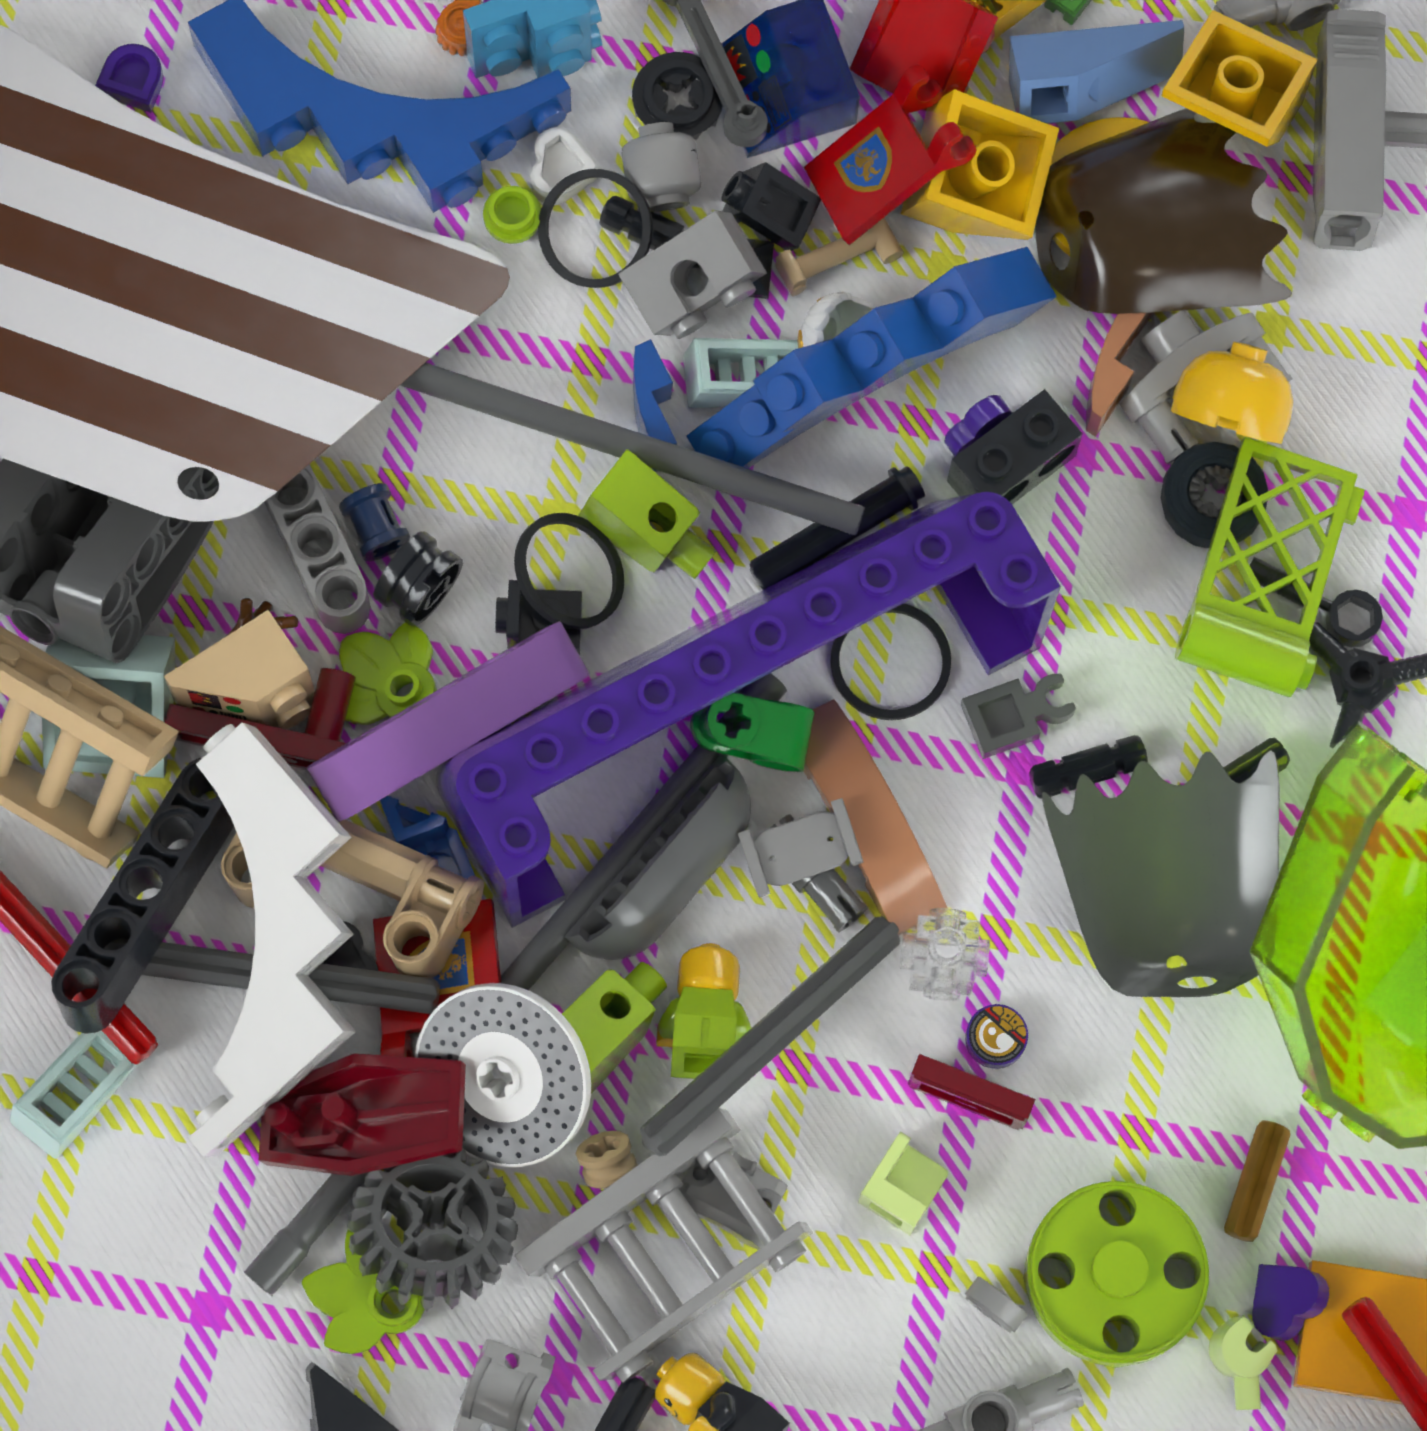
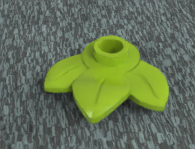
(385, 668)
(356, 1305)

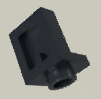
(771, 204)
(520, 620)

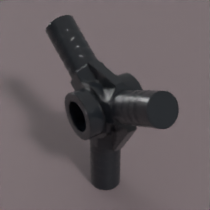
(1361, 677)

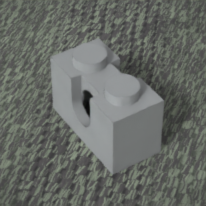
(660, 278)

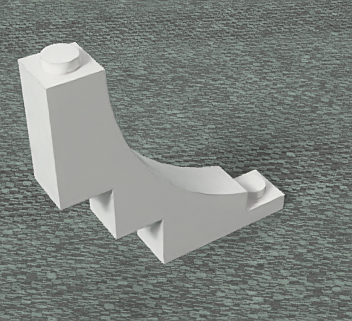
(285, 1017)

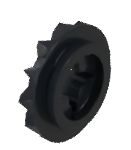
(673, 73)

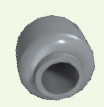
(662, 166)

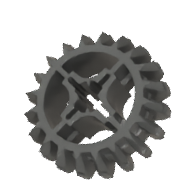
(464, 1259)

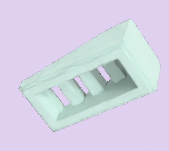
(722, 352)
(43, 1130)

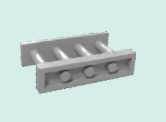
(609, 1220)

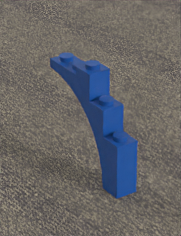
(363, 129)
(873, 352)

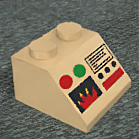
(247, 677)

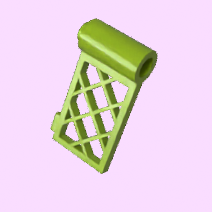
(1251, 642)

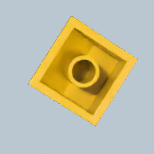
(1241, 79)
(1002, 183)

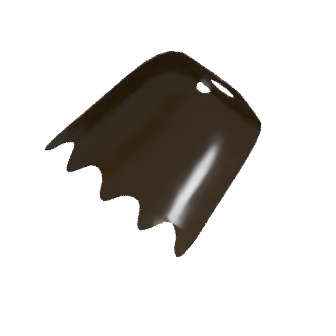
(1166, 225)

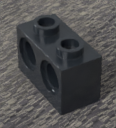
(1017, 451)

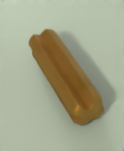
(1257, 1181)

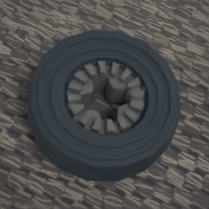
(1185, 486)

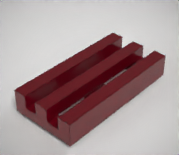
(971, 1092)

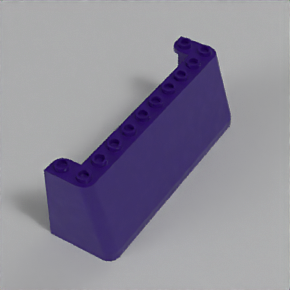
(962, 545)

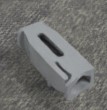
(1354, 128)

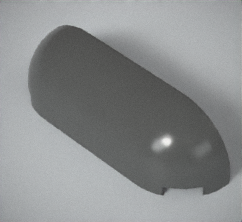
(667, 867)

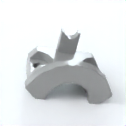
(716, 1206)
(501, 1394)

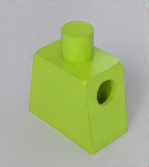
(631, 499)
(614, 1017)

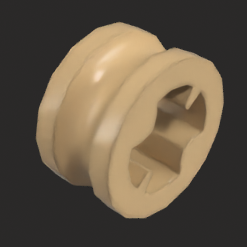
(605, 1158)

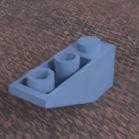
(1086, 70)

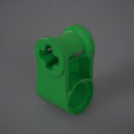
(763, 731)

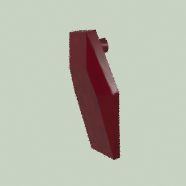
(366, 1115)

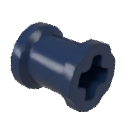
(374, 521)

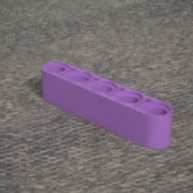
(448, 721)

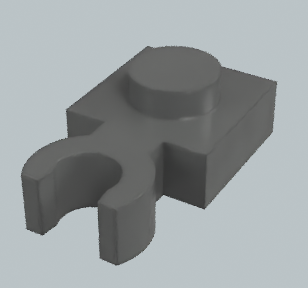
(1008, 716)

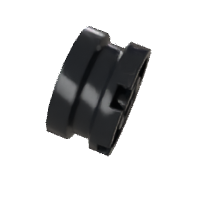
(418, 578)

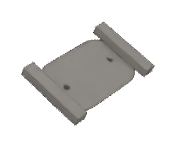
(800, 848)

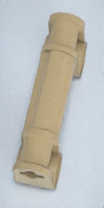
(431, 898)

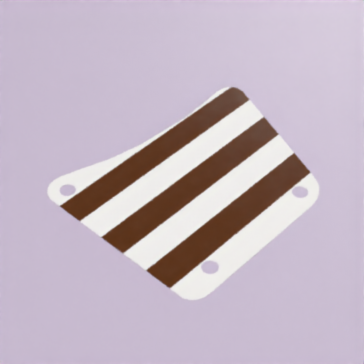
(193, 304)

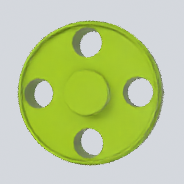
(1116, 1273)

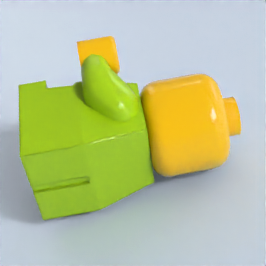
(705, 1015)

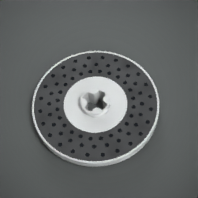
(540, 1049)

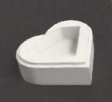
(556, 157)

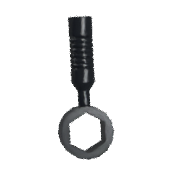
(1268, 574)

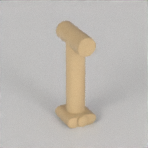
(797, 270)

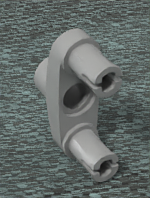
(1173, 348)

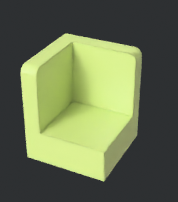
(903, 1185)

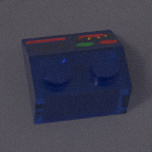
(795, 73)

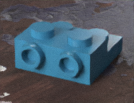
(545, 31)

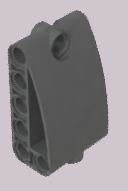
(89, 562)

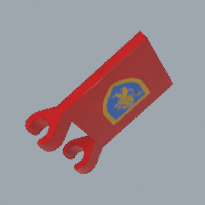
(885, 158)
(469, 964)

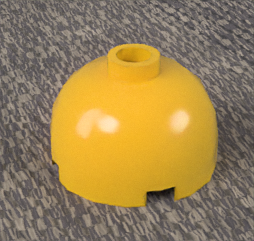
(1236, 393)

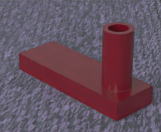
(296, 748)

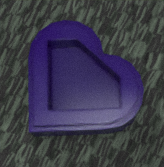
(976, 423)
(1286, 1299)

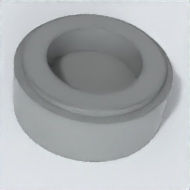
(995, 1305)

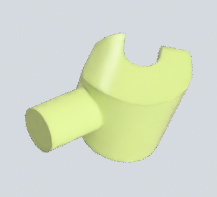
(1235, 1360)

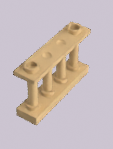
(84, 714)

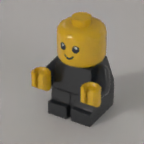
(701, 1397)

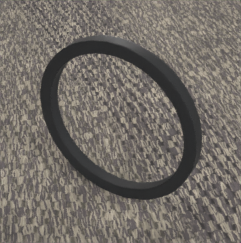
(544, 216)
(529, 591)
(898, 714)

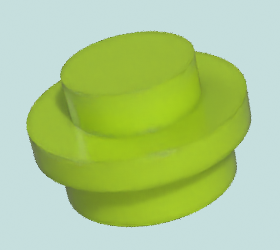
(512, 214)

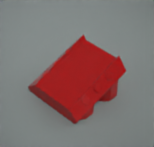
(935, 34)

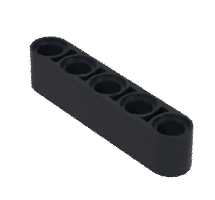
(146, 920)

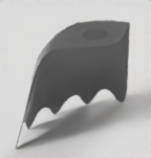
(1171, 874)

